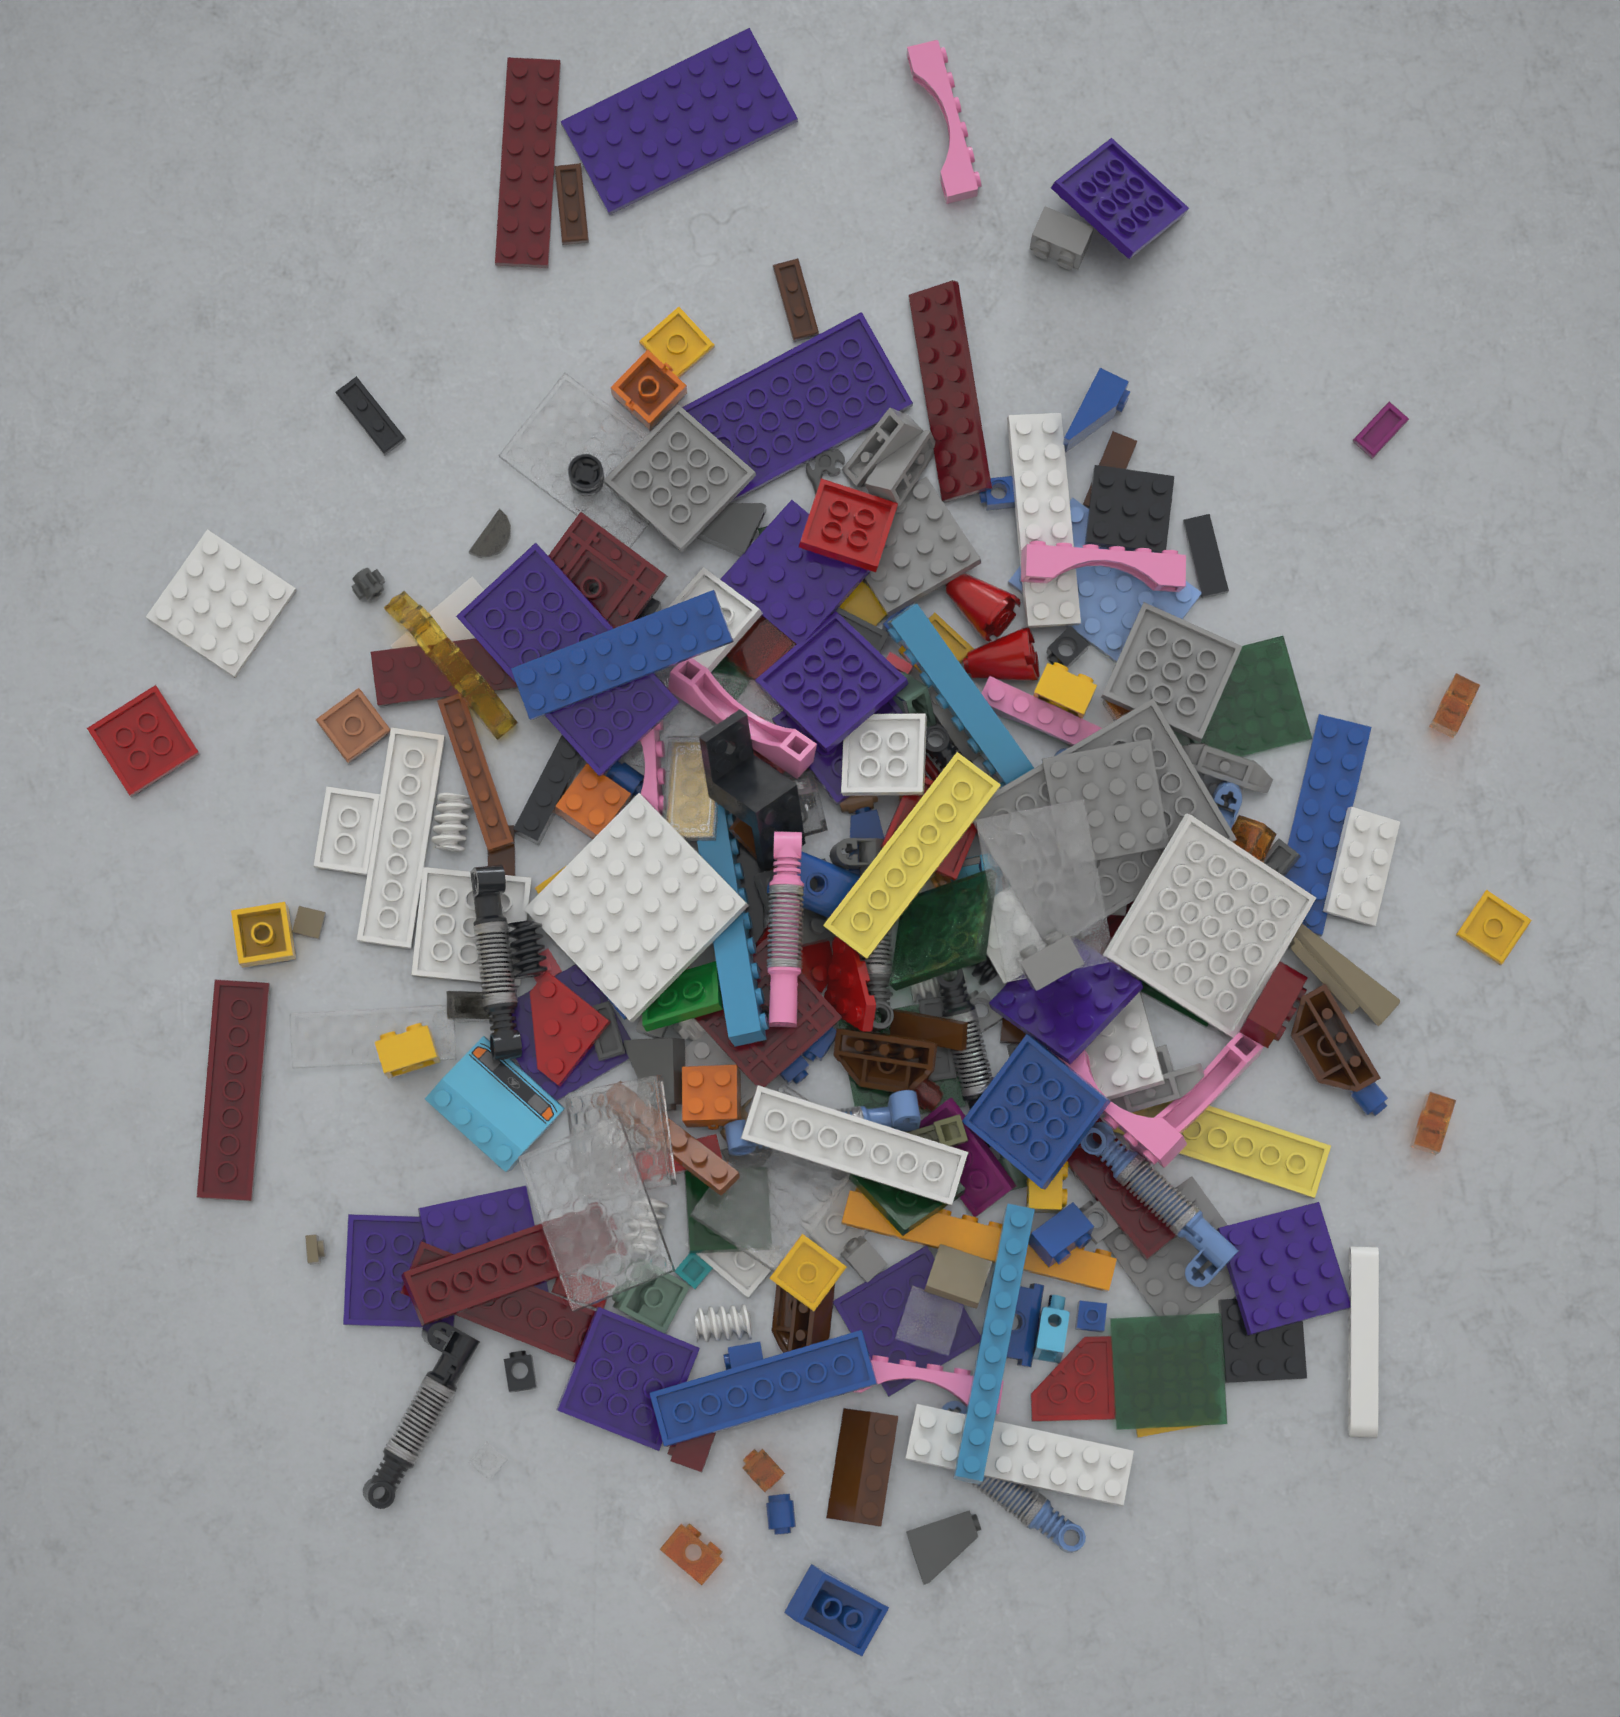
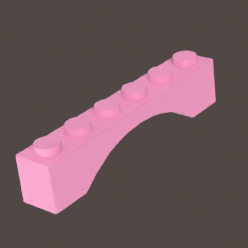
(929, 71)
(1157, 570)
(1036, 713)
(779, 744)
(654, 774)
(1218, 1077)
(1153, 1135)
(956, 1383)

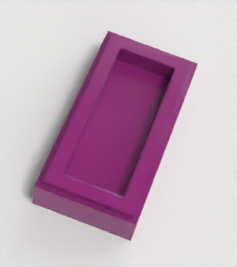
(1380, 430)

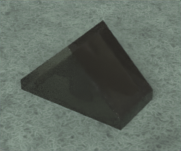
(466, 1006)

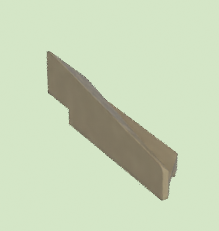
(1343, 977)

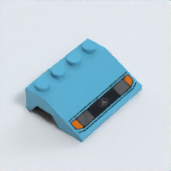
(494, 1105)

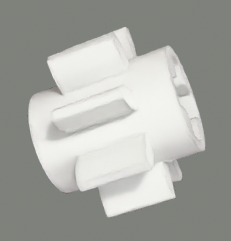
(689, 1029)

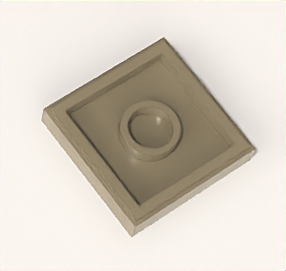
(958, 1276)

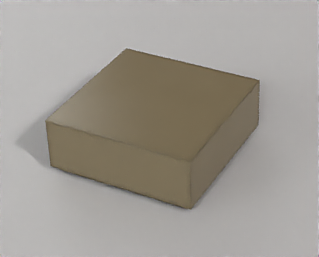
(309, 922)

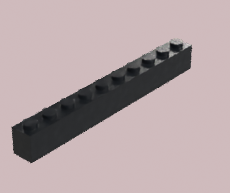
(555, 779)

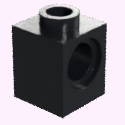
(1071, 638)
(529, 1381)

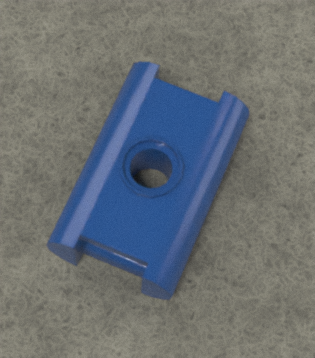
(832, 885)
(1024, 1336)

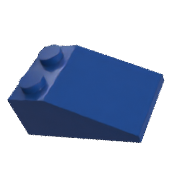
(1104, 398)
(836, 1610)

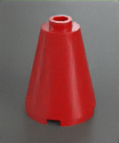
(983, 604)
(1005, 658)

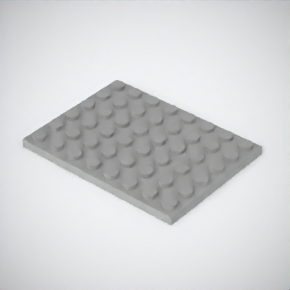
(1179, 788)

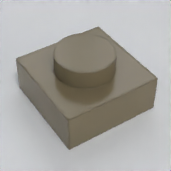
(315, 1249)

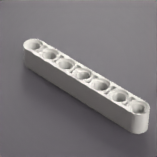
(1363, 1341)

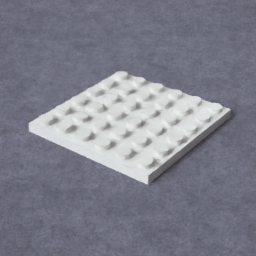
(636, 907)
(1209, 926)

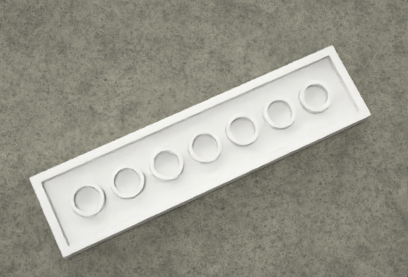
(1043, 512)
(401, 838)
(854, 1145)
(1026, 1456)

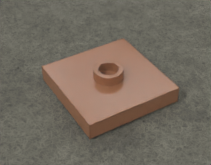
(353, 725)

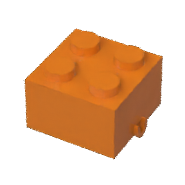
(649, 390)
(592, 802)
(711, 1095)

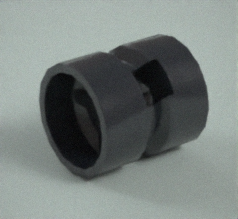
(586, 475)

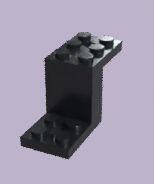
(749, 785)

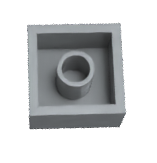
(1061, 238)
(1050, 960)

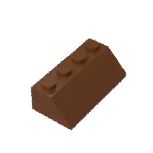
(862, 1467)

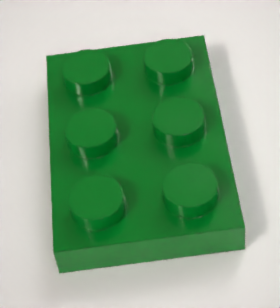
(688, 997)

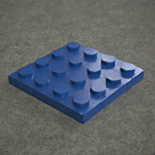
(1036, 1111)

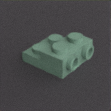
(653, 1302)

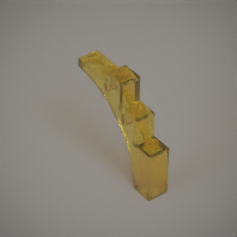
(452, 664)

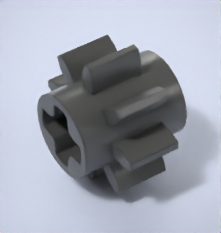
(368, 584)

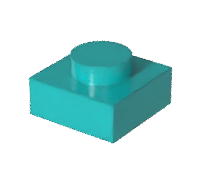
(693, 1270)

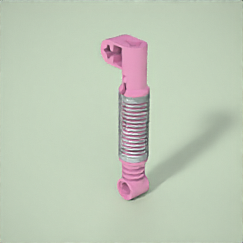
(786, 929)

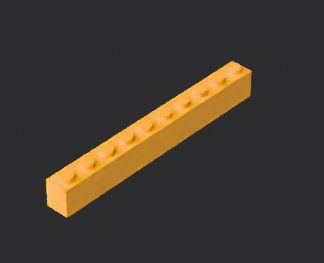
(981, 1240)

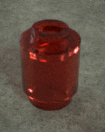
(929, 1095)

